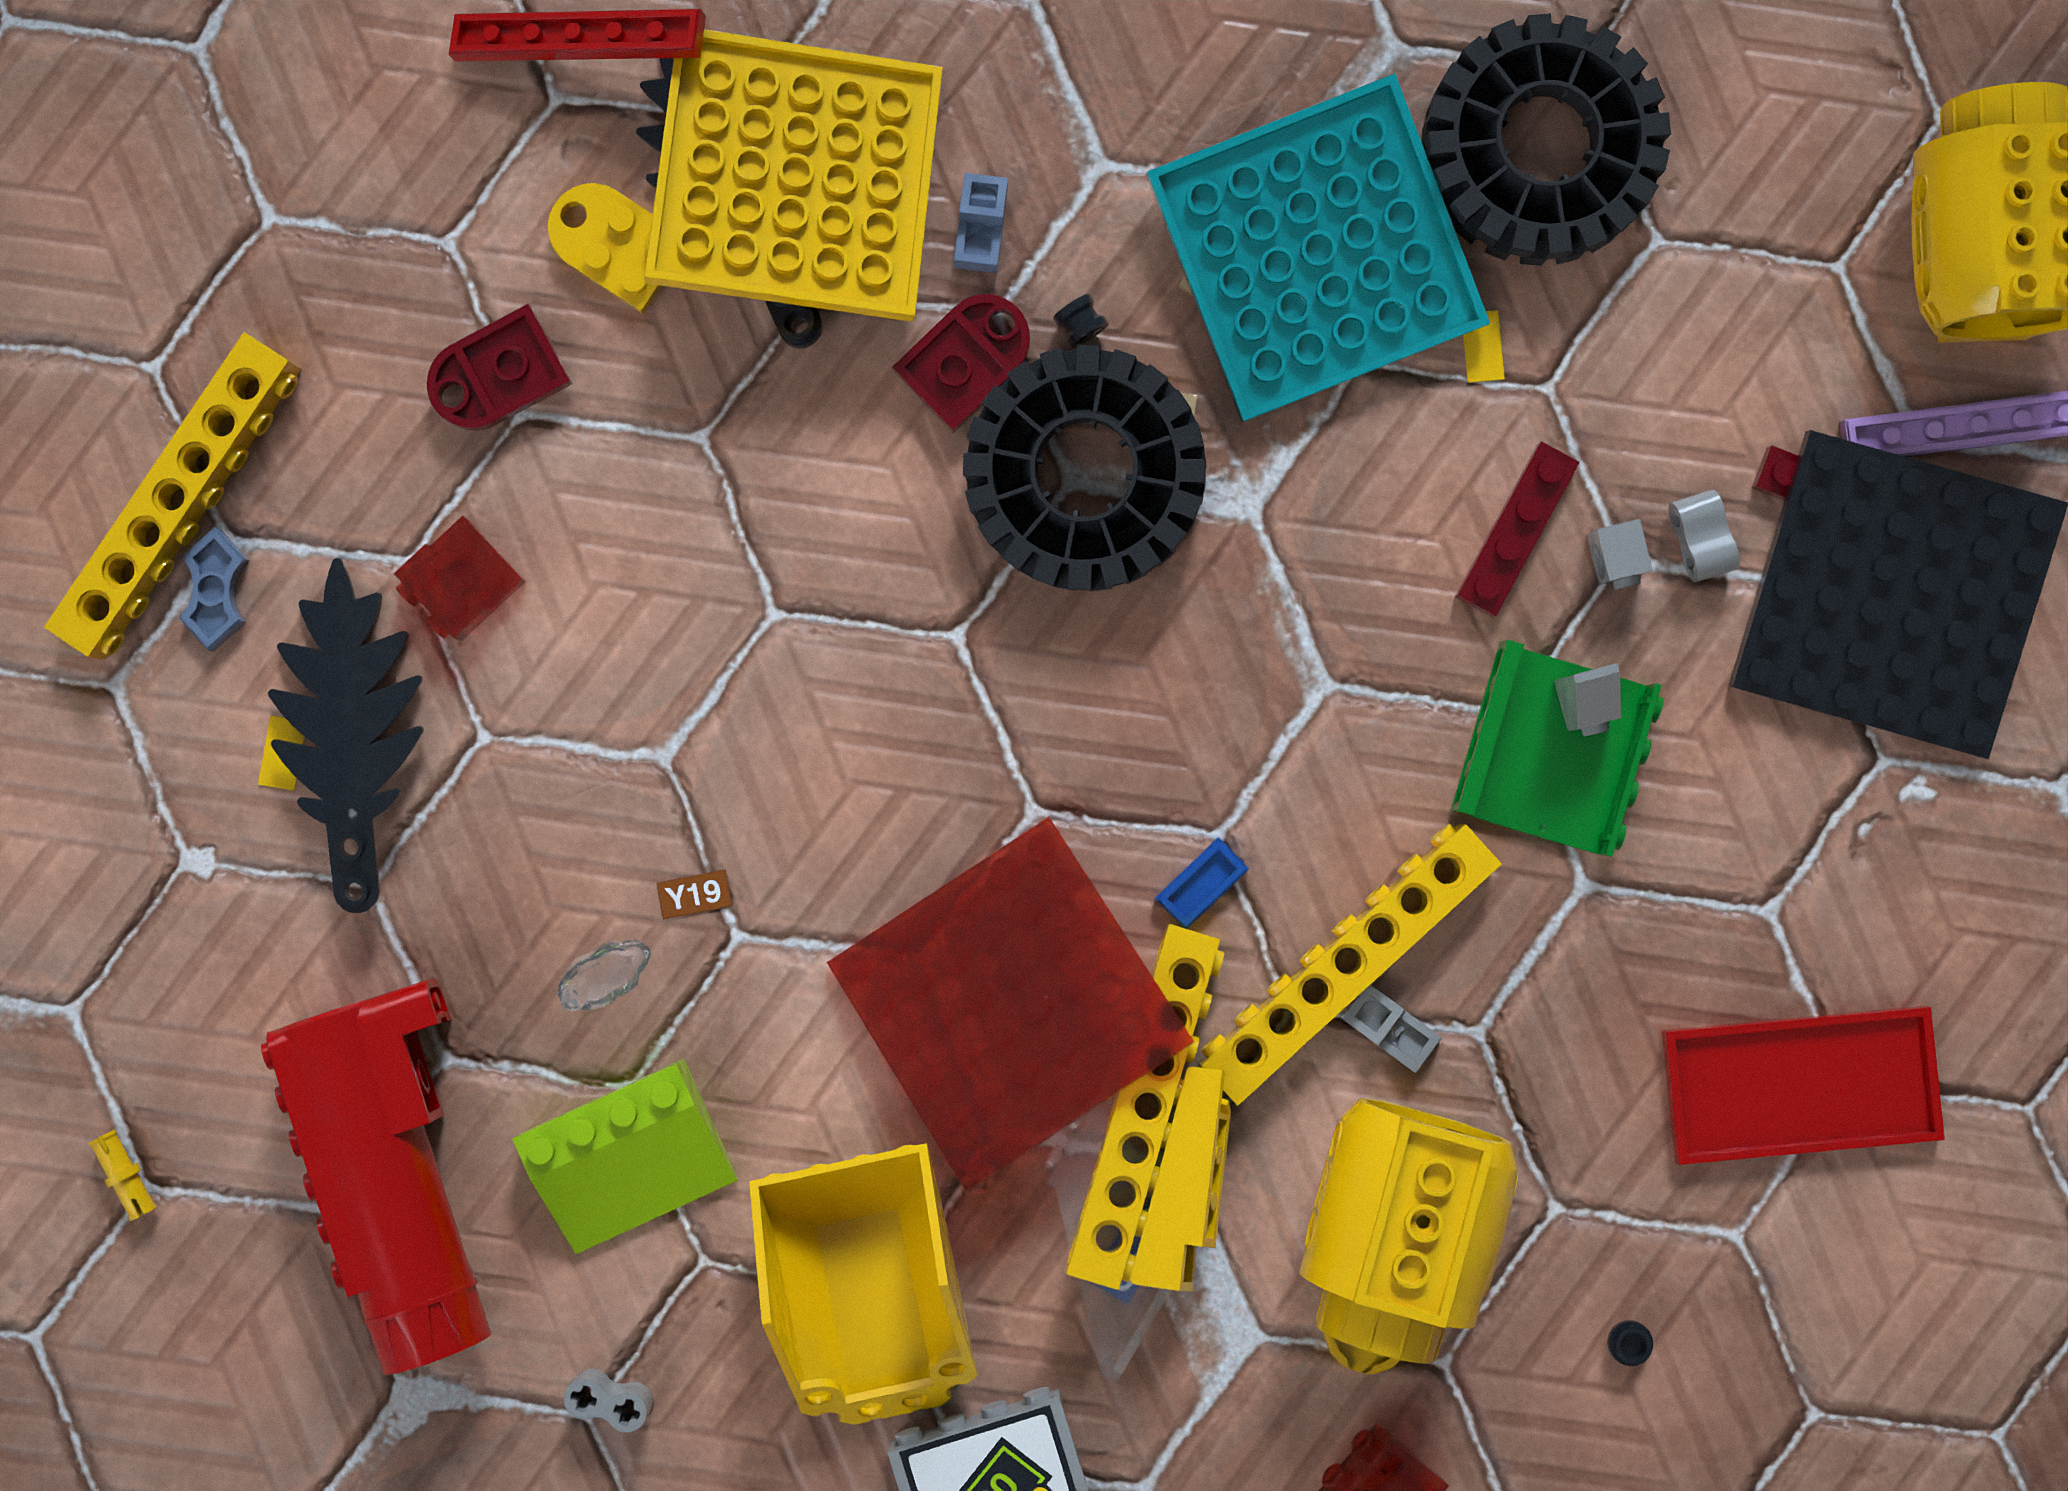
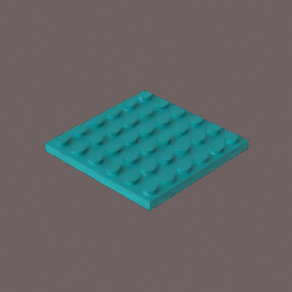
(1318, 247)

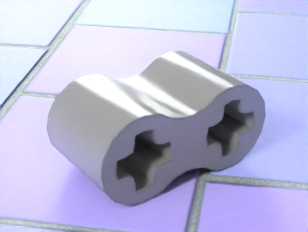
(1704, 535)
(608, 1400)

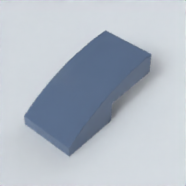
(980, 223)

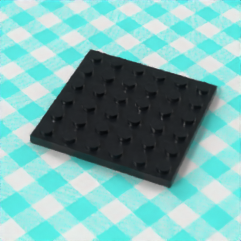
(1898, 594)

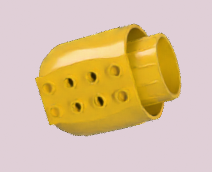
(1994, 215)
(1406, 1228)

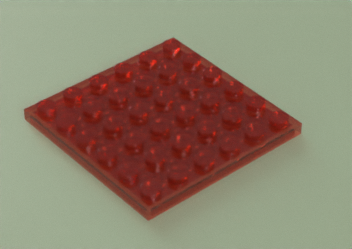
(1009, 1003)

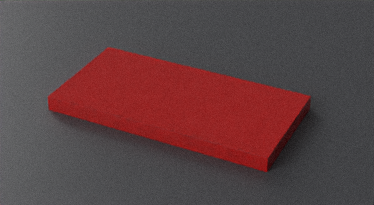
(1803, 1085)

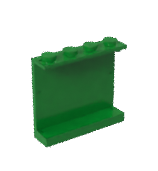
(1540, 776)

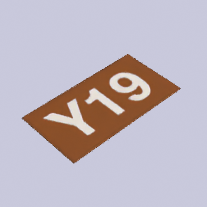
(694, 894)

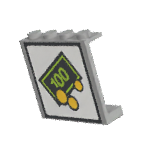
(996, 1450)

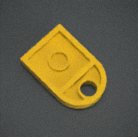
(609, 244)

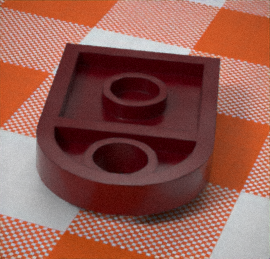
(963, 358)
(500, 370)

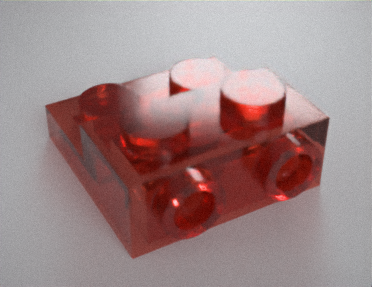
(458, 580)
(1381, 1464)

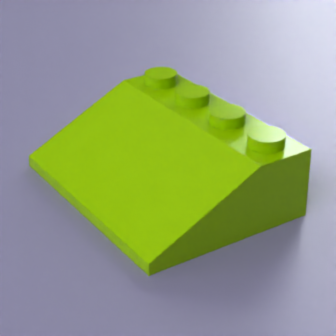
(626, 1157)

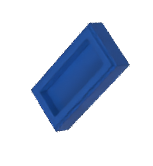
(1201, 883)

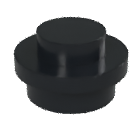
(1630, 1343)

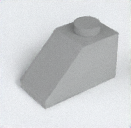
(1590, 699)

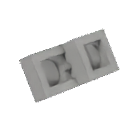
(1392, 1028)

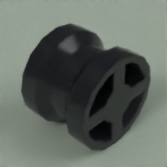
(1080, 320)

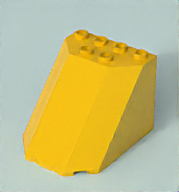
(861, 1285)

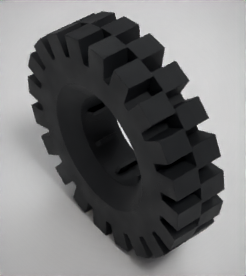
(1534, 215)
(1069, 390)

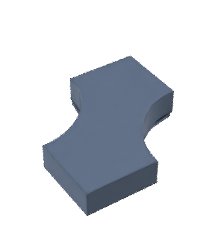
(214, 571)

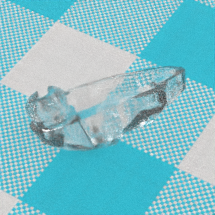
(602, 974)

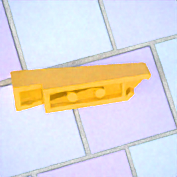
(1187, 1186)

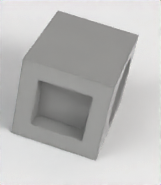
(1620, 554)

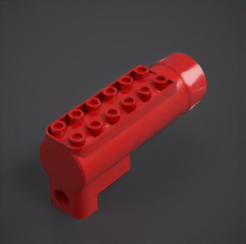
(358, 1121)

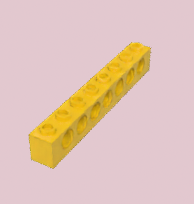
(76, 615)
(1472, 865)
(1114, 1265)

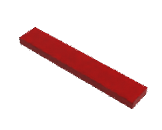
(577, 35)

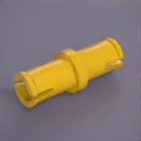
(122, 1175)

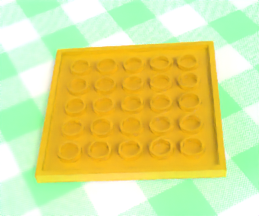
(795, 176)

